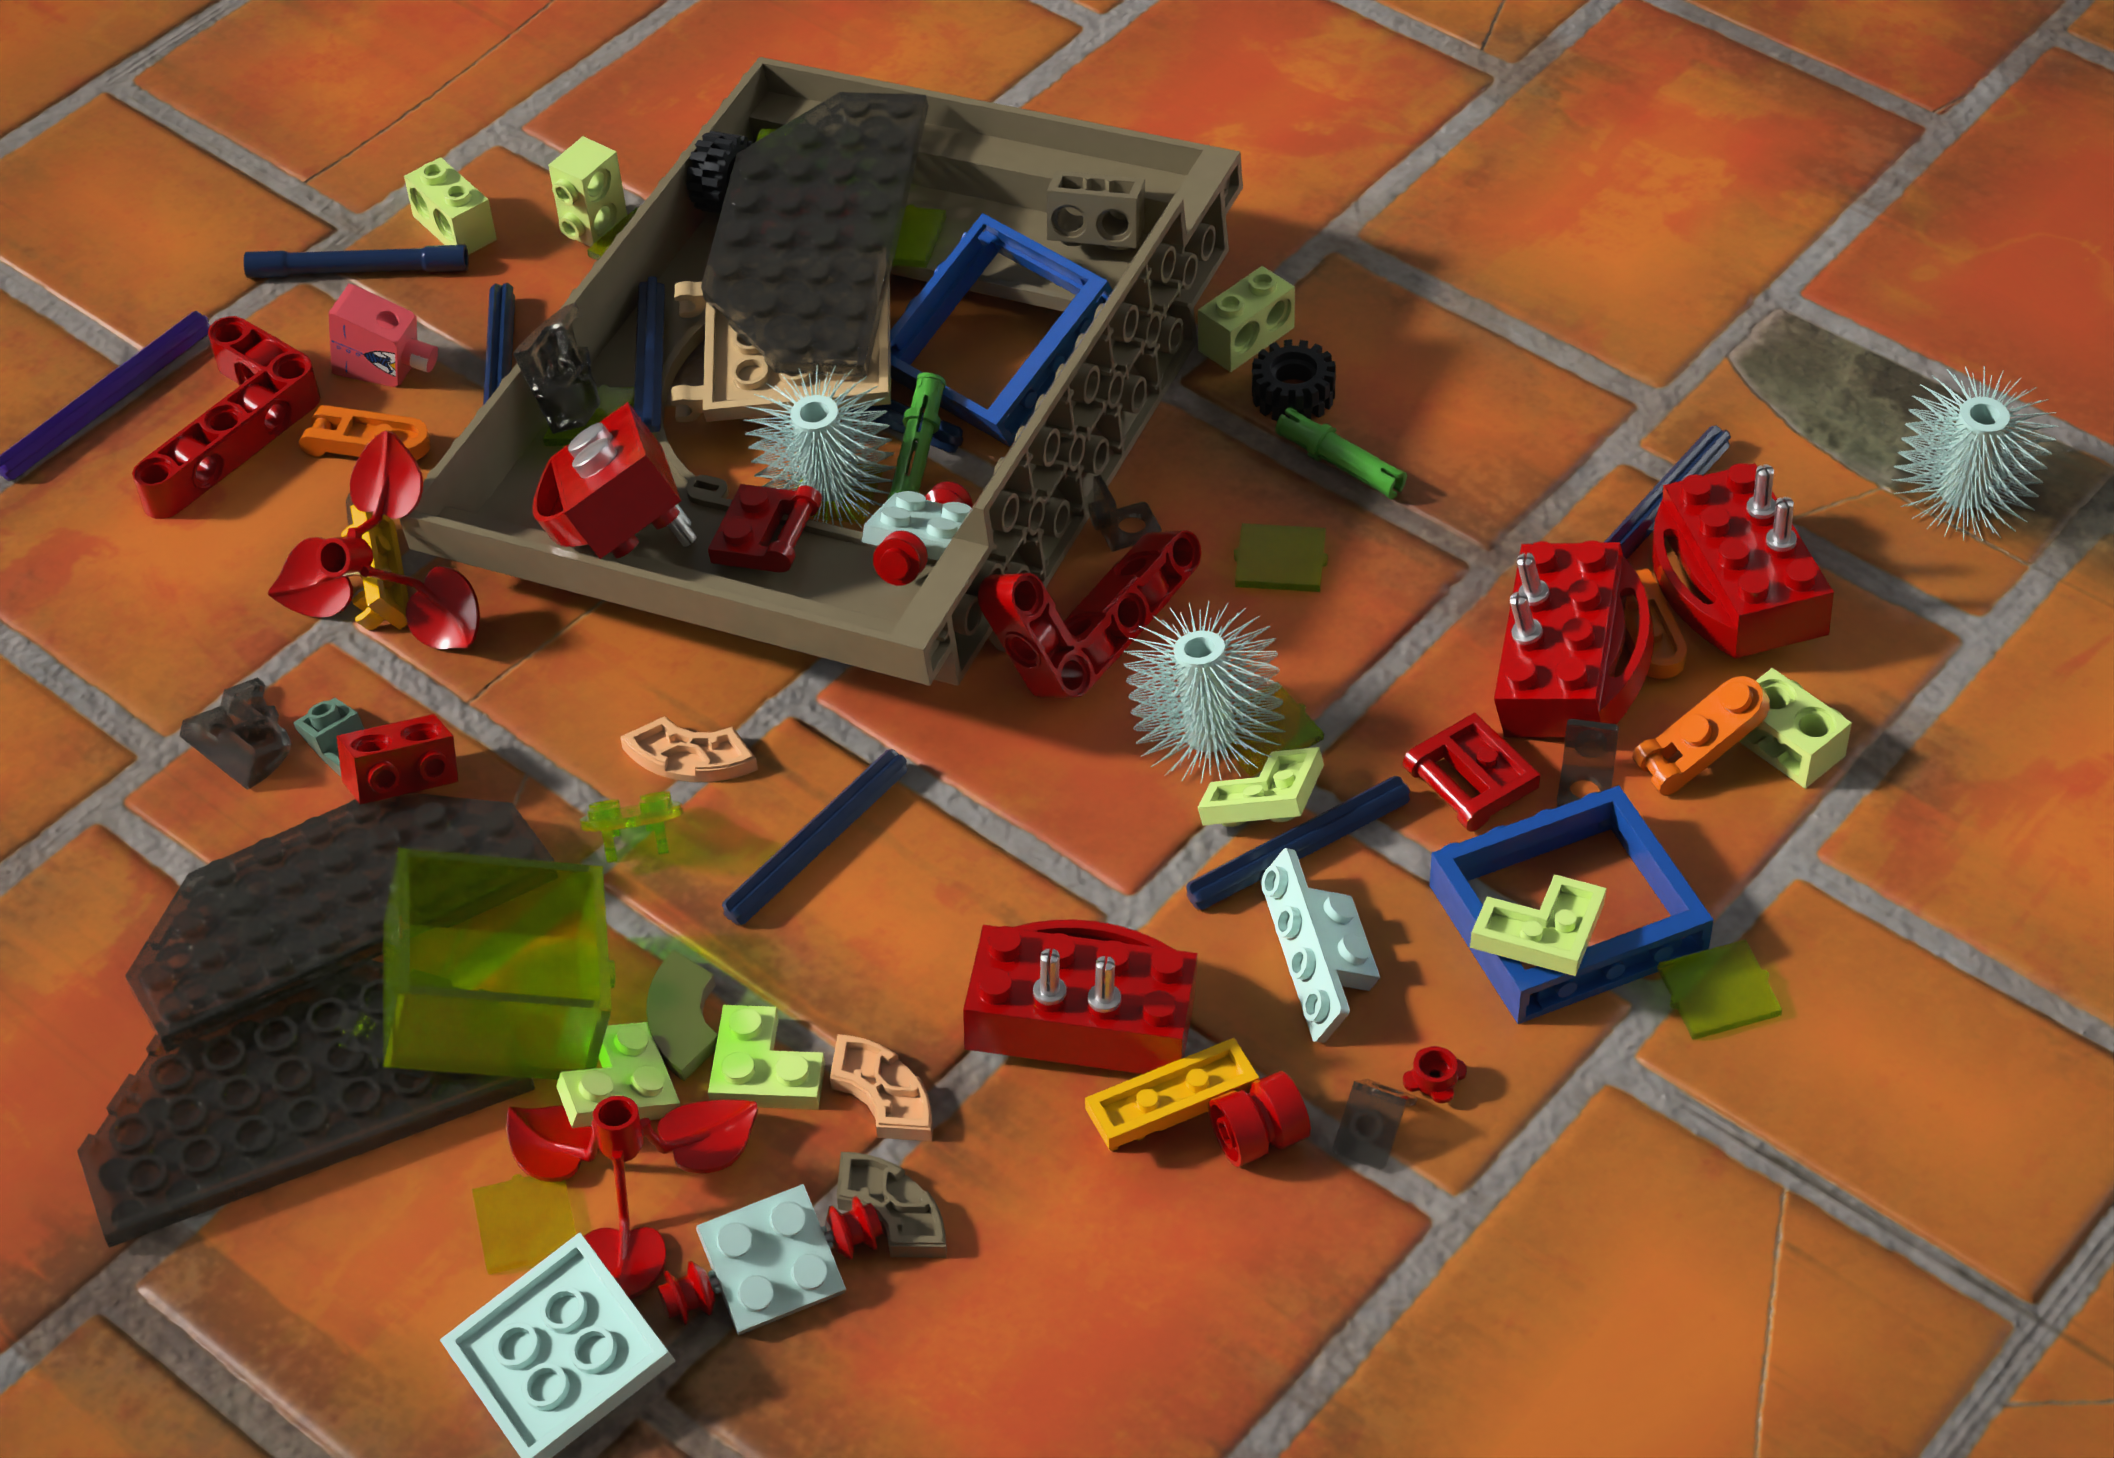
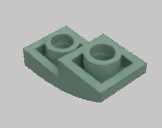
(322, 726)

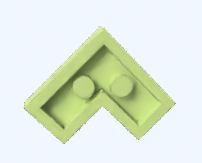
(1275, 795)
(1544, 937)
(629, 1069)
(751, 1069)

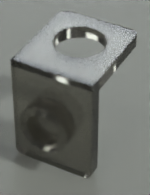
(1107, 517)
(1587, 756)
(1371, 1122)

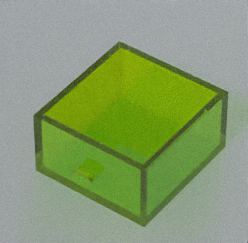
(495, 965)

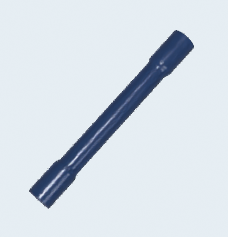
(283, 263)

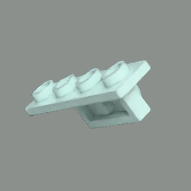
(1320, 943)

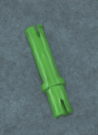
(928, 396)
(1325, 444)

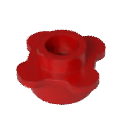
(1435, 1061)

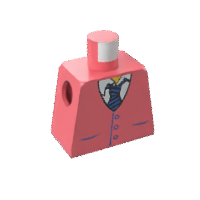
(375, 339)

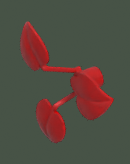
(318, 568)
(700, 1135)

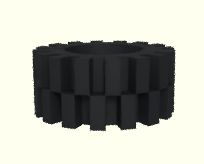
(713, 168)
(1293, 363)

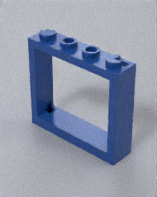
(948, 287)
(1603, 964)

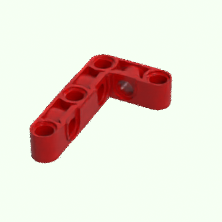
(272, 396)
(1072, 654)

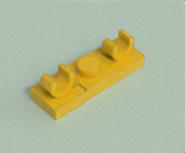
(380, 597)
(1169, 1093)

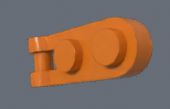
(351, 430)
(1669, 644)
(1703, 733)

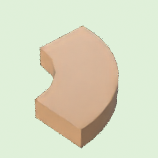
(689, 754)
(885, 1085)

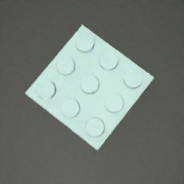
(557, 1350)

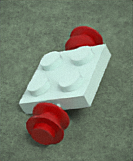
(915, 528)
(770, 1259)

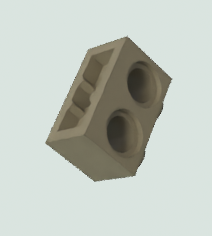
(1095, 198)

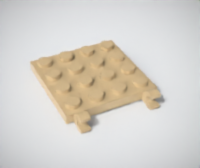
(739, 371)

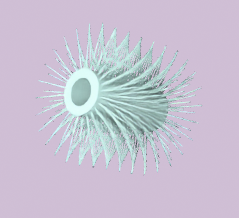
(822, 445)
(1974, 453)
(1205, 691)

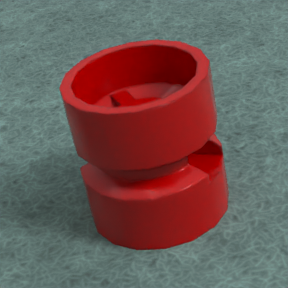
(1267, 1115)

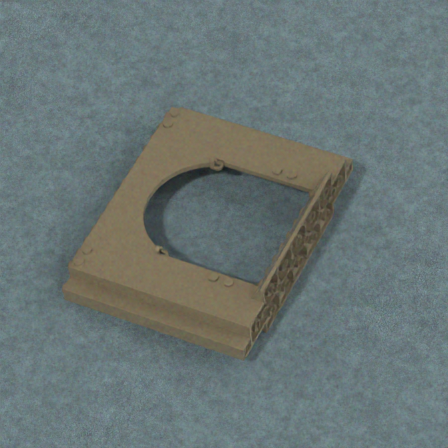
(1033, 508)

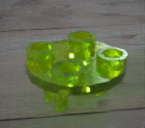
(611, 818)

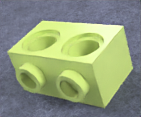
(587, 191)
(450, 206)
(1246, 318)
(1799, 732)

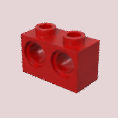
(397, 758)

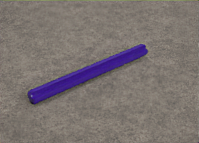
(103, 395)

